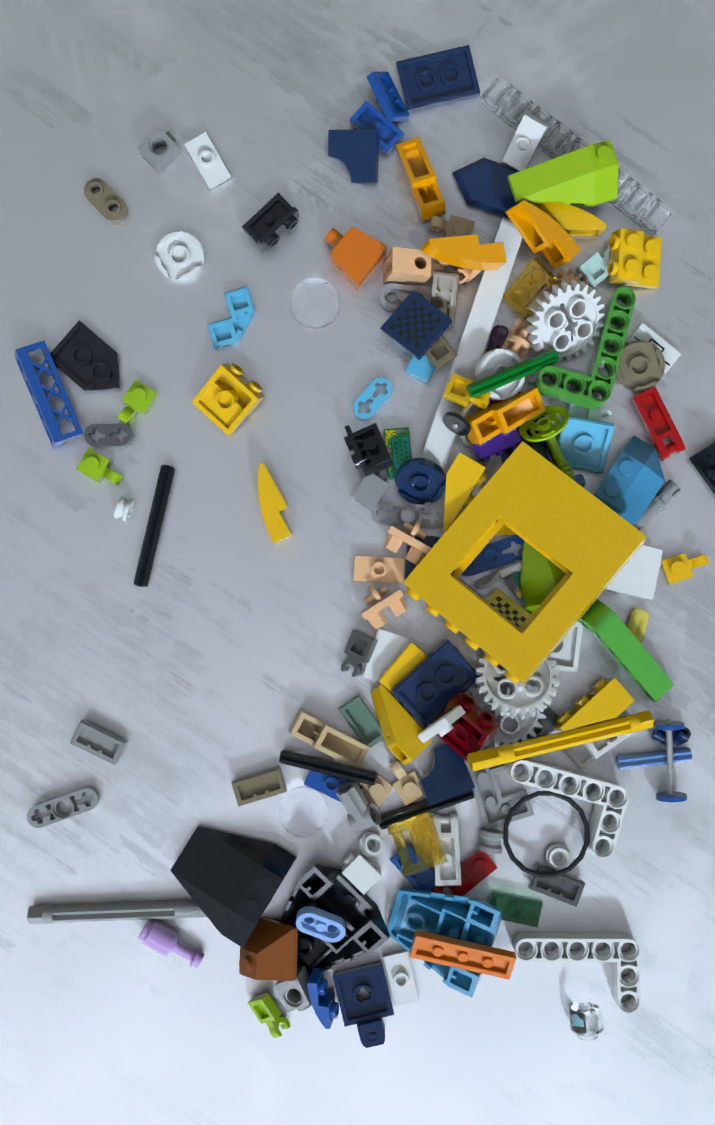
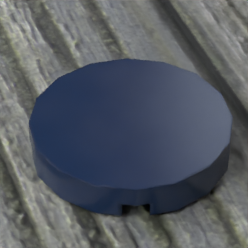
(420, 481)

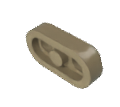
(105, 199)

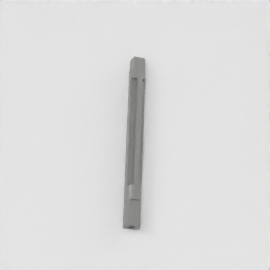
(114, 912)

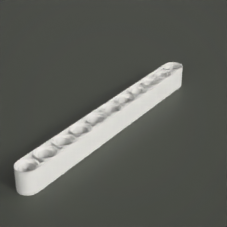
(473, 340)

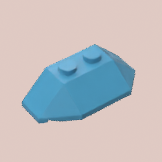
(632, 481)

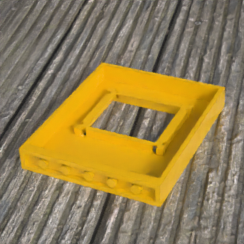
(559, 523)

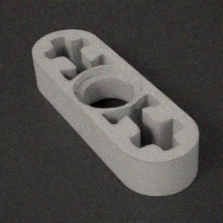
(415, 507)
(44, 806)

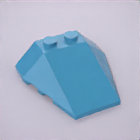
(446, 916)

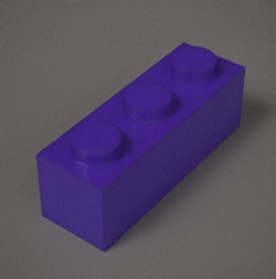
(497, 445)

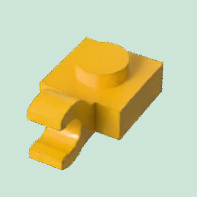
(457, 393)
(679, 567)

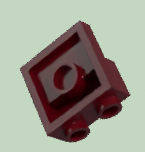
(472, 729)

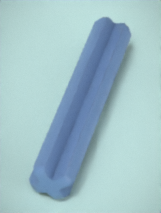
(652, 758)

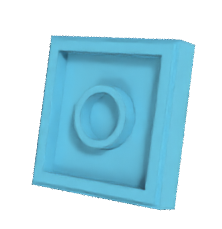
(586, 443)

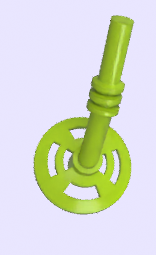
(548, 433)

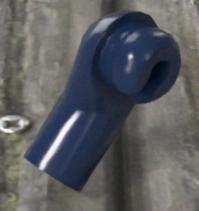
(679, 736)

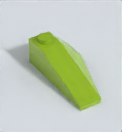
(577, 177)
(538, 576)

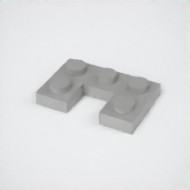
(490, 802)

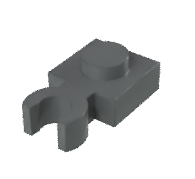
(360, 649)

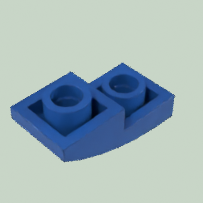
(321, 999)

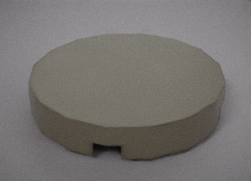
(640, 366)

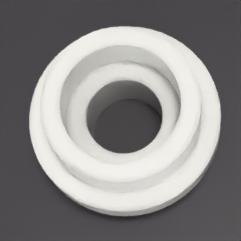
(377, 844)
(561, 863)

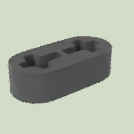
(108, 429)

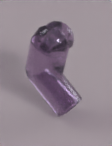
(497, 337)

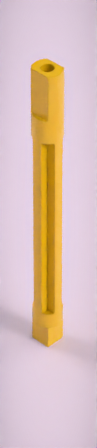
(560, 740)

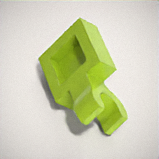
(138, 399)
(97, 467)
(267, 1012)

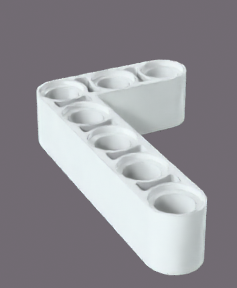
(577, 789)
(587, 953)

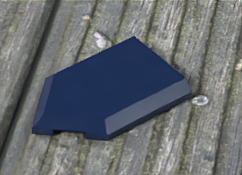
(486, 186)

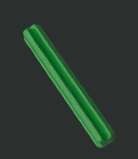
(512, 373)

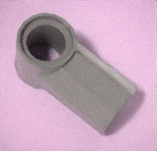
(360, 812)

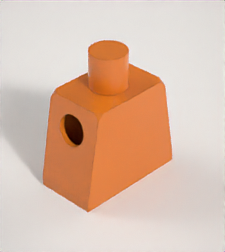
(355, 254)

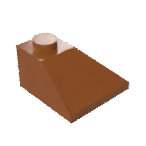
(270, 952)

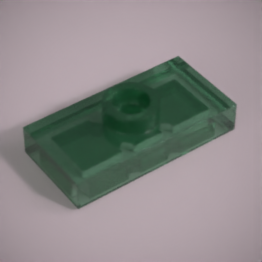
(517, 908)

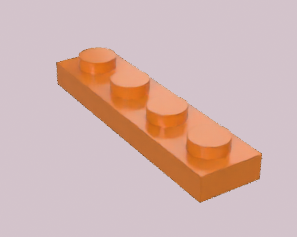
(462, 954)

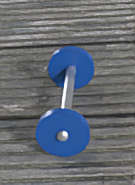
(670, 795)

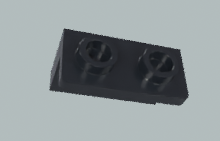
(271, 222)
(369, 449)

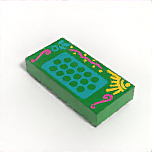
(399, 447)

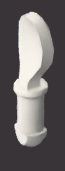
(503, 572)

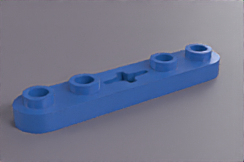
(492, 556)

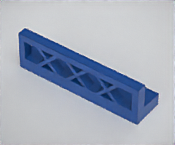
(39, 398)

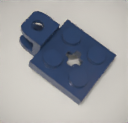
(365, 1013)

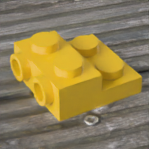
(634, 259)
(228, 397)

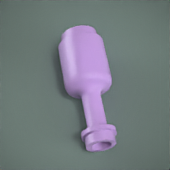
(165, 941)

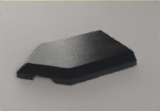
(87, 359)

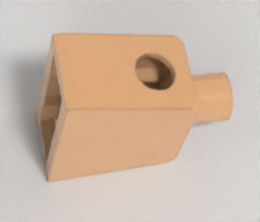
(408, 266)

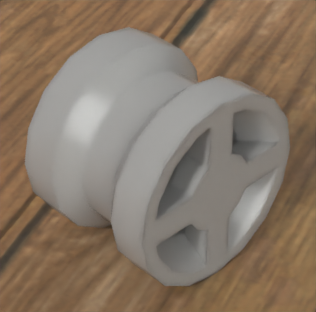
(490, 840)

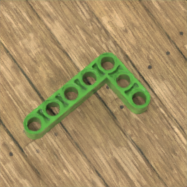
(601, 359)
(626, 650)

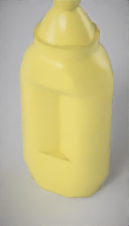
(638, 623)

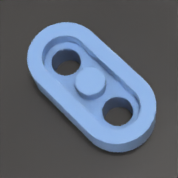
(319, 922)

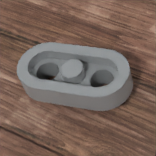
(401, 292)

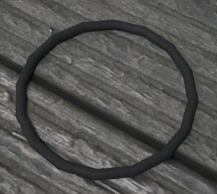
(546, 874)

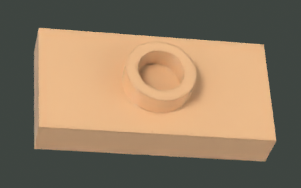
(379, 569)

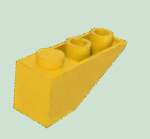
(460, 484)
(603, 703)
(397, 726)

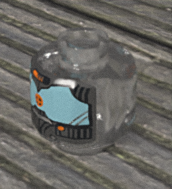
(586, 1019)

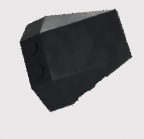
(231, 878)
(334, 893)

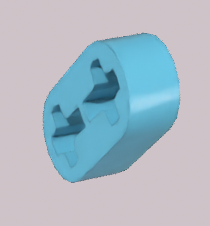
(368, 394)

